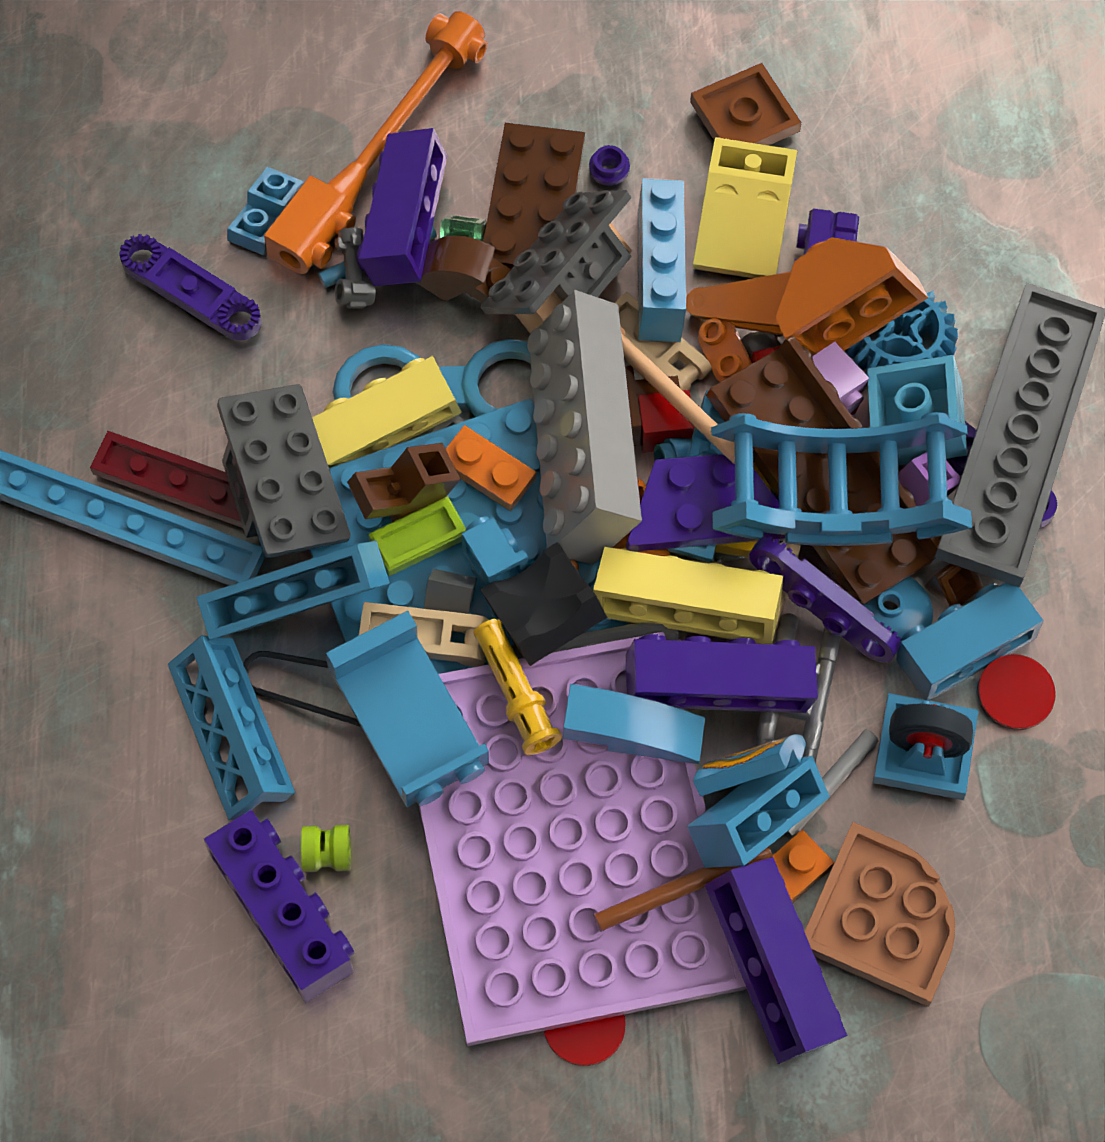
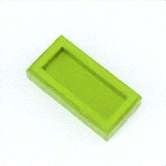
(418, 535)

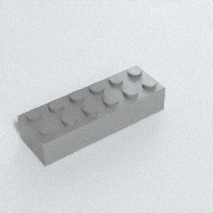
(583, 428)

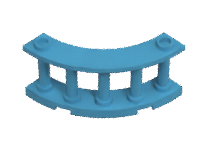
(839, 524)

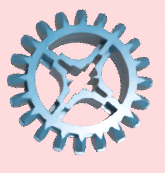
(901, 338)

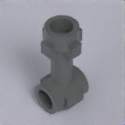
(353, 290)

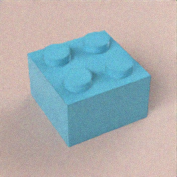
(913, 389)

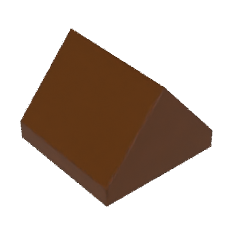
(954, 585)

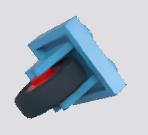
(925, 746)

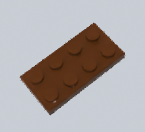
(531, 182)

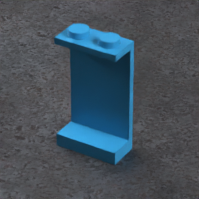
(406, 711)

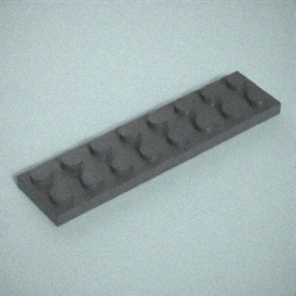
(1023, 433)

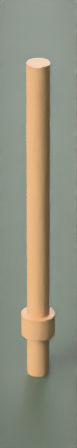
(675, 396)

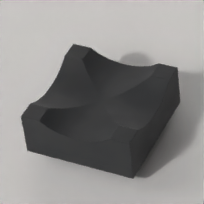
(544, 605)

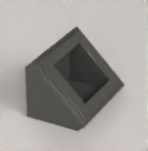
(449, 592)

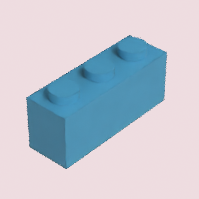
(968, 638)
(757, 815)

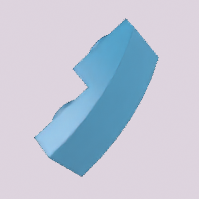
(264, 204)

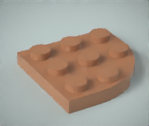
(884, 916)

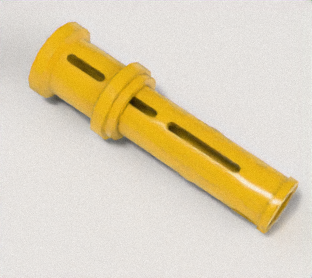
(524, 705)

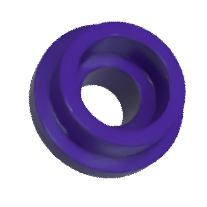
(609, 156)

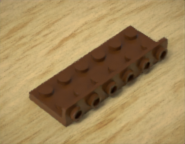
(793, 392)

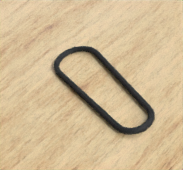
(303, 660)

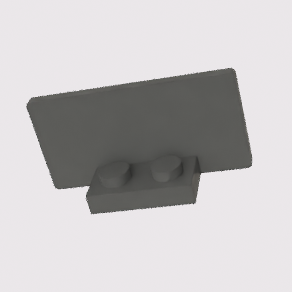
(569, 255)
(280, 472)

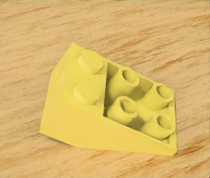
(744, 208)

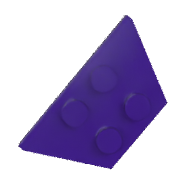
(682, 501)

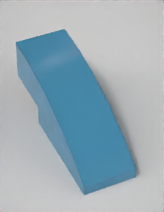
(632, 725)

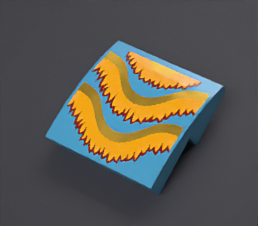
(749, 764)

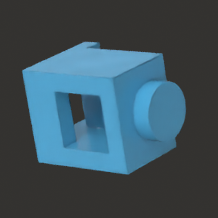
(492, 551)

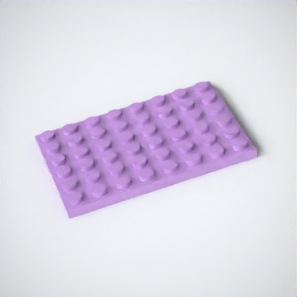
(548, 845)

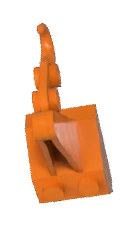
(830, 296)

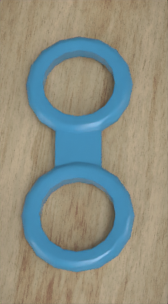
(461, 379)

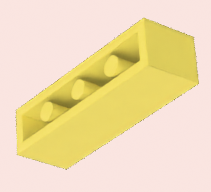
(386, 412)
(689, 595)

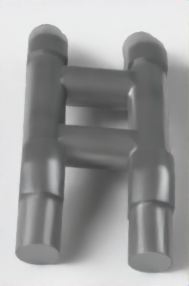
(816, 714)

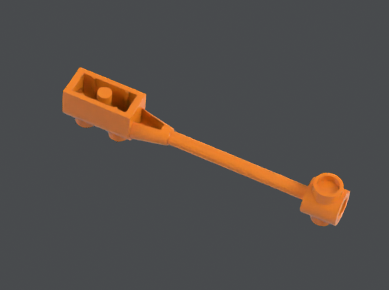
(321, 209)

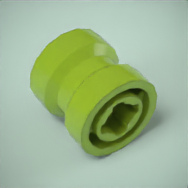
(326, 848)

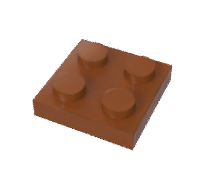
(746, 108)

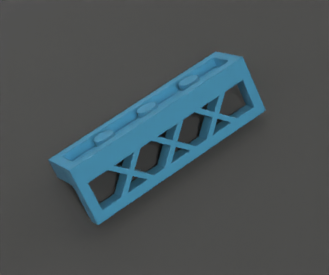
(235, 716)

